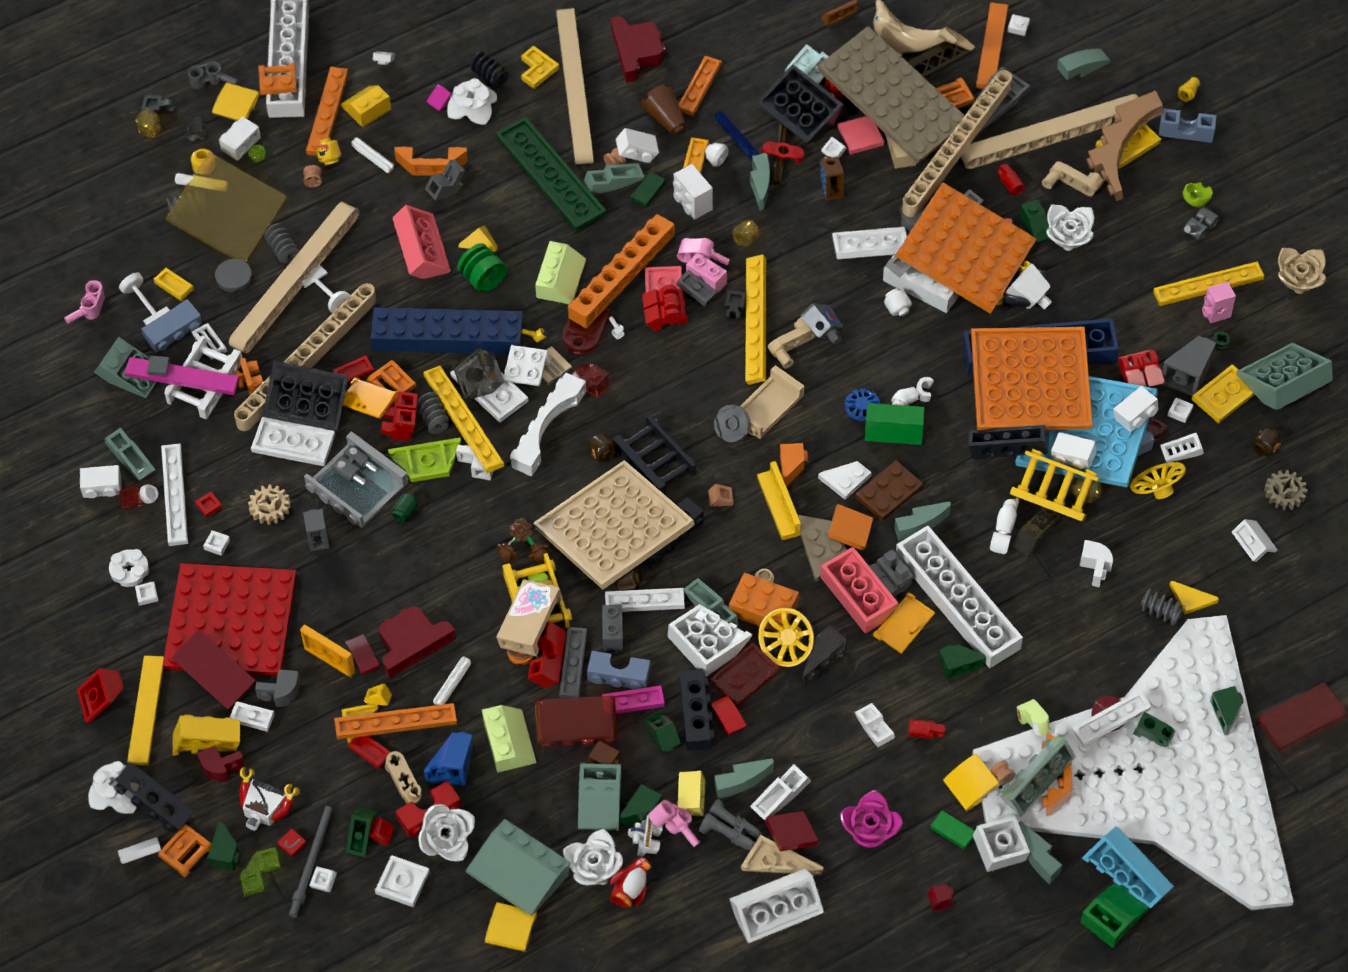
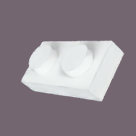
(252, 716)

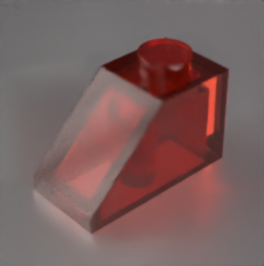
(596, 378)

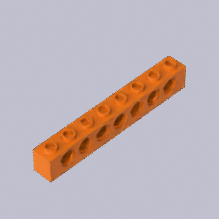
(621, 271)

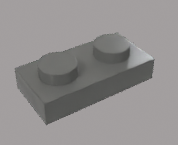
(696, 288)

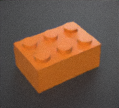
(759, 597)

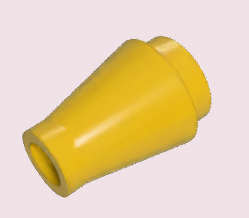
(1188, 90)

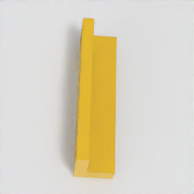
(779, 502)

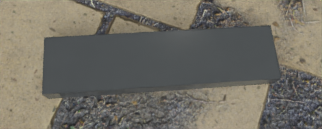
(573, 662)

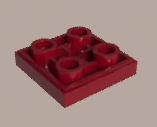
(791, 831)

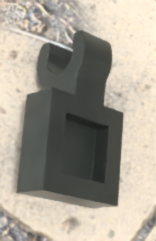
(157, 104)

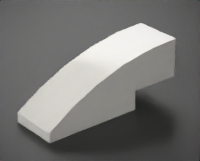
(780, 792)

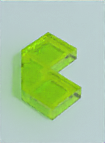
(260, 862)

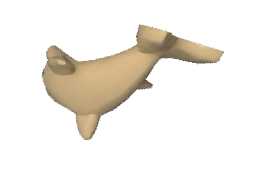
(909, 39)

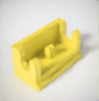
(692, 792)

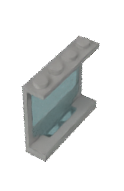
(351, 498)

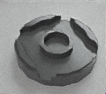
(233, 275)
(732, 423)

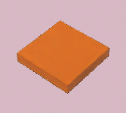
(850, 527)

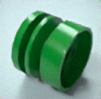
(481, 268)

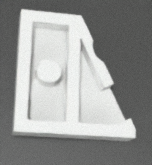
(846, 478)

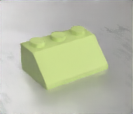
(559, 273)
(508, 737)

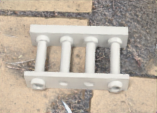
(206, 404)

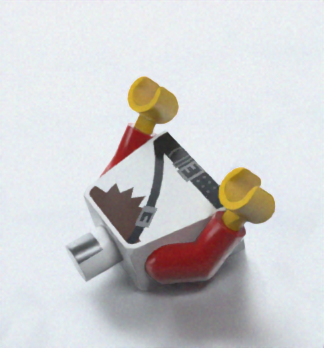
(263, 802)

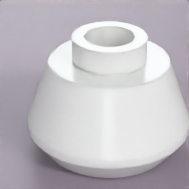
(716, 153)

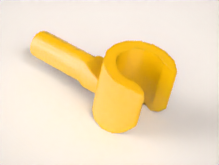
(537, 335)

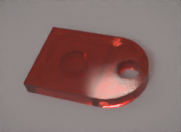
(589, 337)

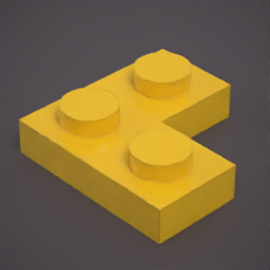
(541, 67)

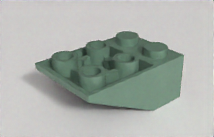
(113, 368)
(599, 796)

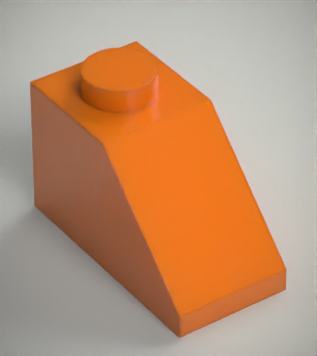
(792, 461)

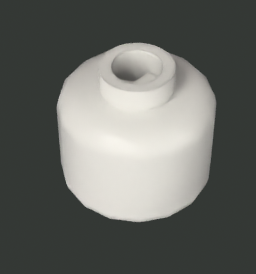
(897, 302)

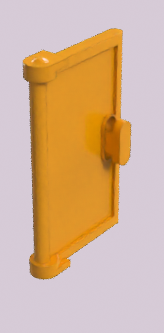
(369, 397)
(906, 618)

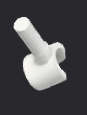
(618, 331)

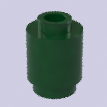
(405, 507)

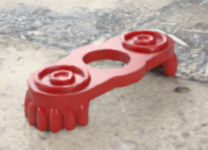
(795, 152)

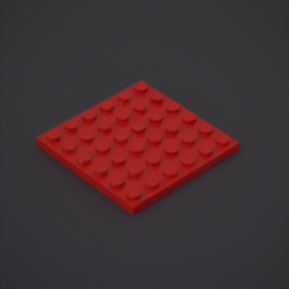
(238, 610)

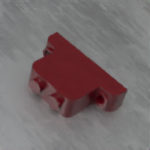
(637, 46)
(411, 638)

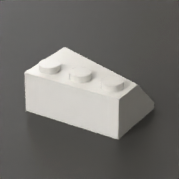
(707, 638)

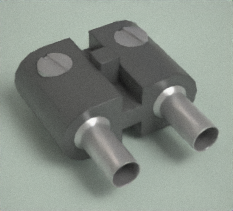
(352, 463)

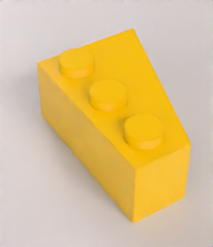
(204, 732)

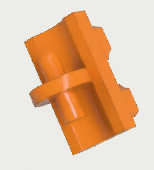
(248, 369)

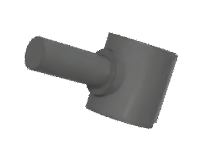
(208, 72)
(1202, 223)

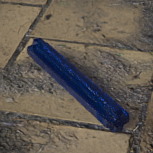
(736, 135)

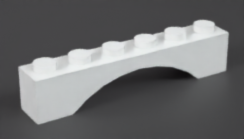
(566, 395)

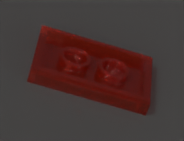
(745, 674)

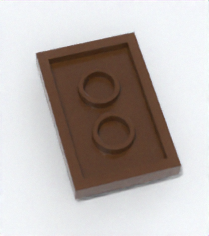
(889, 490)

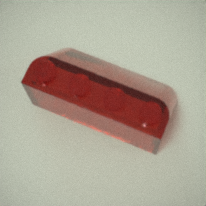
(576, 720)

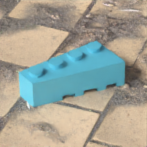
(1129, 867)

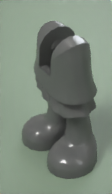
(736, 835)

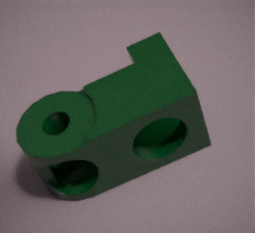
(1154, 730)

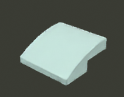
(808, 61)

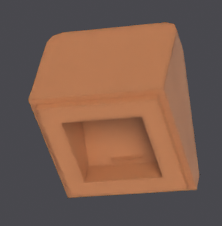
(720, 496)

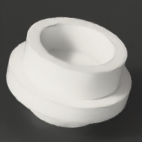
(148, 494)

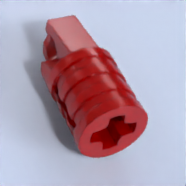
(1011, 180)
(925, 729)

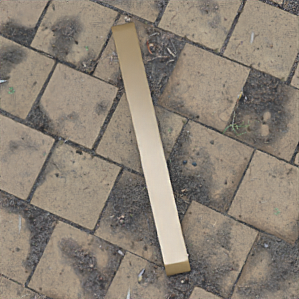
(574, 86)
(1042, 134)
(956, 144)
(288, 283)
(325, 336)

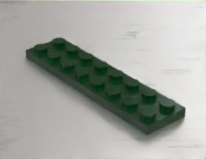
(551, 174)

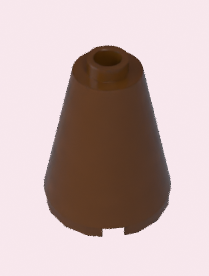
(664, 108)

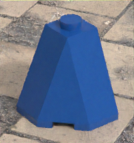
(451, 761)

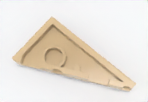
(767, 858)

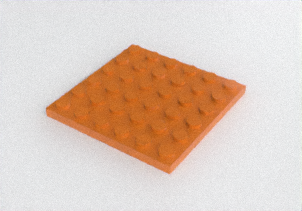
(966, 247)
(1031, 378)

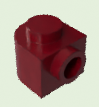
(940, 897)

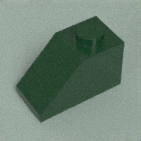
(1035, 220)
(959, 660)
(1227, 707)
(662, 732)
(640, 806)
(359, 831)
(224, 850)

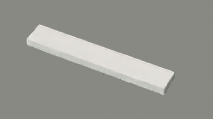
(174, 494)

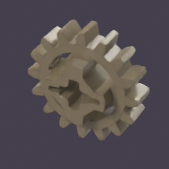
(1277, 490)

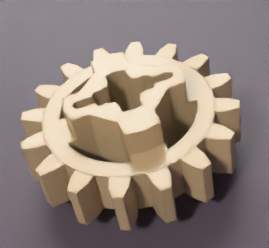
(269, 504)

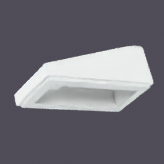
(1187, 440)

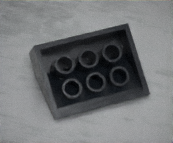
(802, 105)
(305, 395)

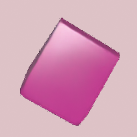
(439, 98)

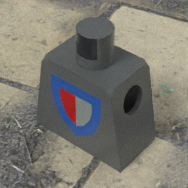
(823, 322)

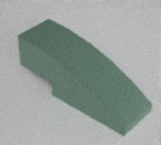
(1082, 62)
(613, 177)
(760, 179)
(129, 454)
(921, 517)
(701, 594)
(743, 777)
(1040, 855)

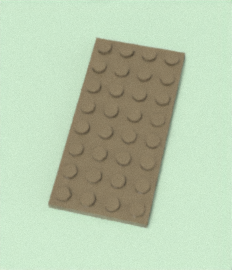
(892, 94)

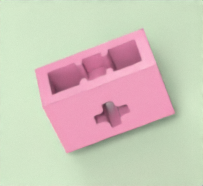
(708, 272)
(1218, 302)

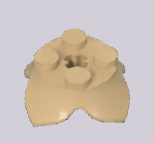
(1301, 271)

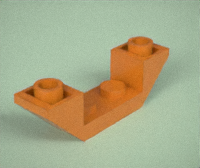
(428, 167)
(1058, 796)

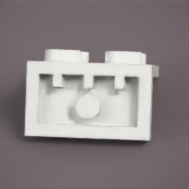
(526, 365)

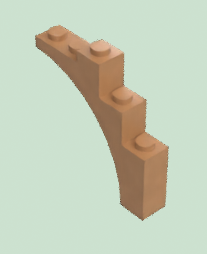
(1129, 119)

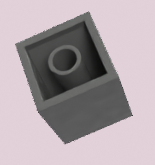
(1189, 366)

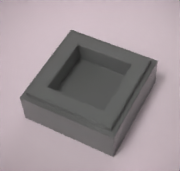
(158, 366)

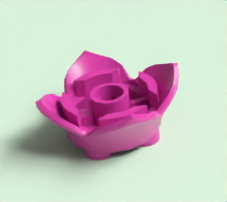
(873, 809)

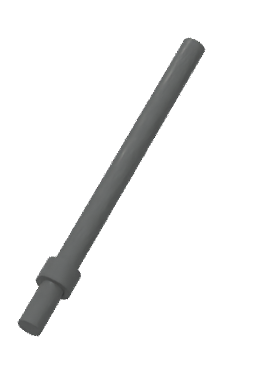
(299, 895)

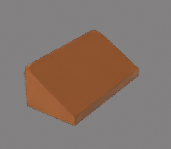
(840, 13)

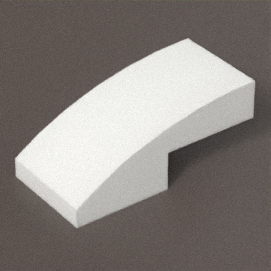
(874, 725)

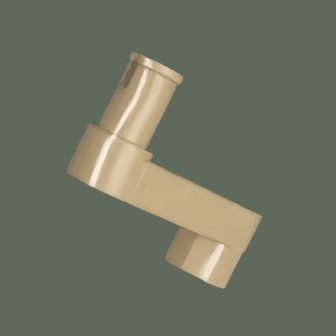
(1074, 178)
(789, 341)
(403, 769)

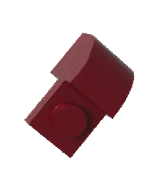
(217, 767)

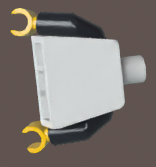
(1028, 288)

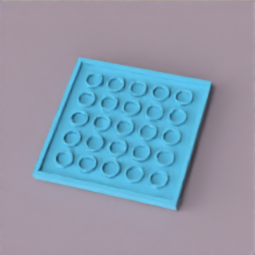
(1115, 445)

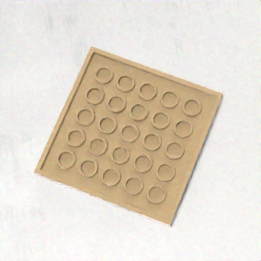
(613, 524)

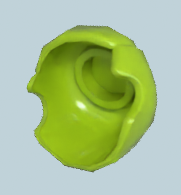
(1197, 195)

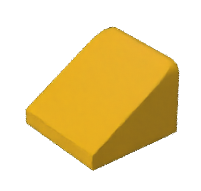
(378, 695)

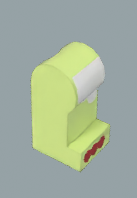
(1034, 714)

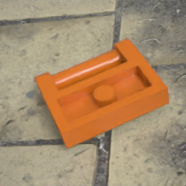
(279, 83)
(959, 97)
(394, 377)
(180, 846)

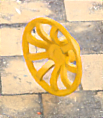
(1160, 486)
(788, 636)

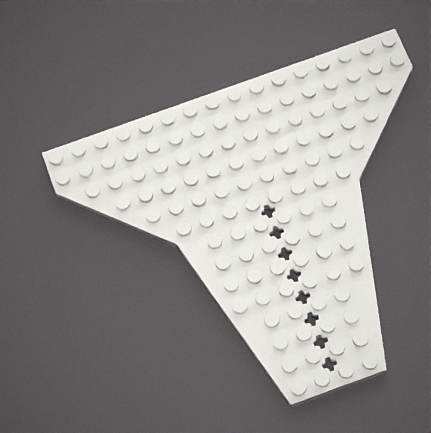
(1194, 799)

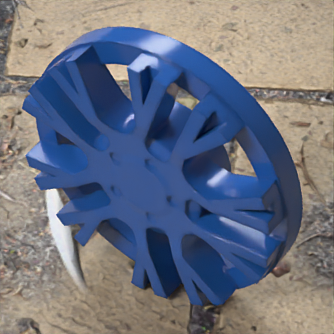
(860, 403)

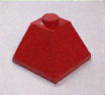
(99, 692)

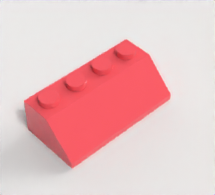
(420, 243)
(858, 589)

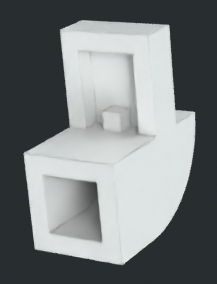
(465, 454)
(1096, 557)

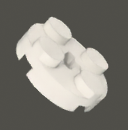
(123, 559)

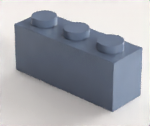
(171, 326)

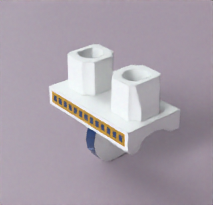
(642, 834)

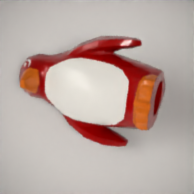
(630, 884)

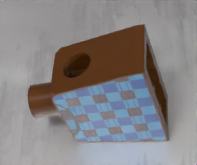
(831, 169)

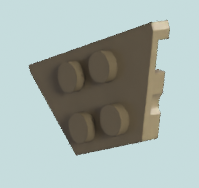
(816, 543)

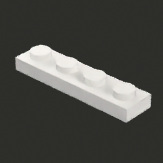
(647, 599)
(1111, 718)

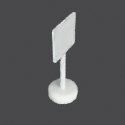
(132, 284)
(336, 299)

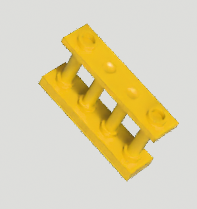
(1040, 497)
(512, 576)

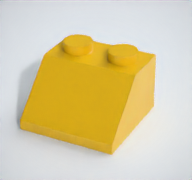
(368, 105)

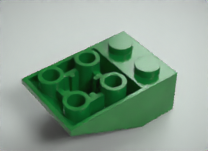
(1113, 914)

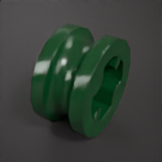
(1221, 335)

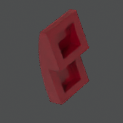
(362, 654)

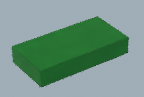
(952, 830)

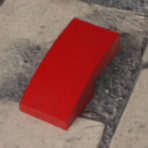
(728, 715)

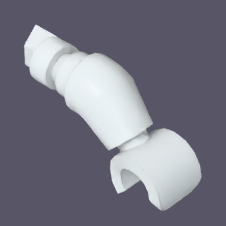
(909, 395)
(1004, 526)

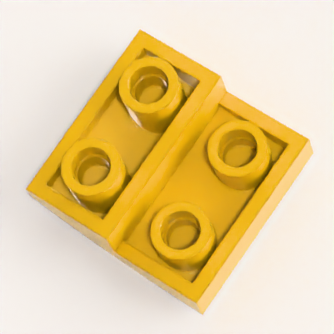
(235, 102)
(971, 782)
(510, 927)

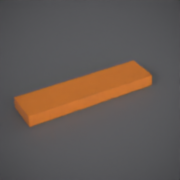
(699, 85)

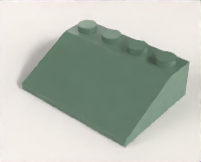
(1286, 375)
(1038, 775)
(518, 867)

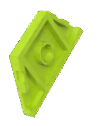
(427, 459)

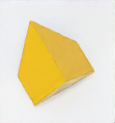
(480, 235)

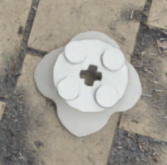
(472, 100)
(1070, 228)
(103, 793)
(454, 845)
(598, 848)

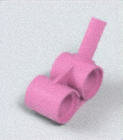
(703, 246)
(90, 304)
(674, 818)

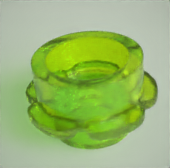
(255, 155)

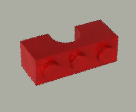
(546, 669)
(412, 817)

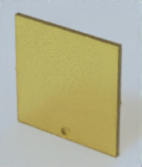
(226, 208)

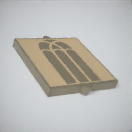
(557, 367)

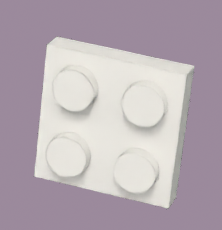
(402, 881)

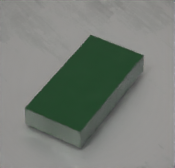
(648, 189)

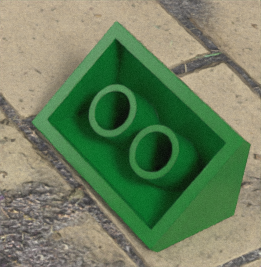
(894, 424)

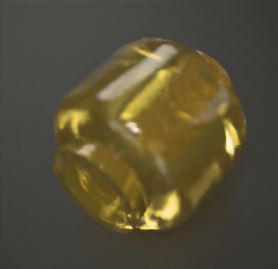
(148, 123)
(746, 233)
(1093, 493)

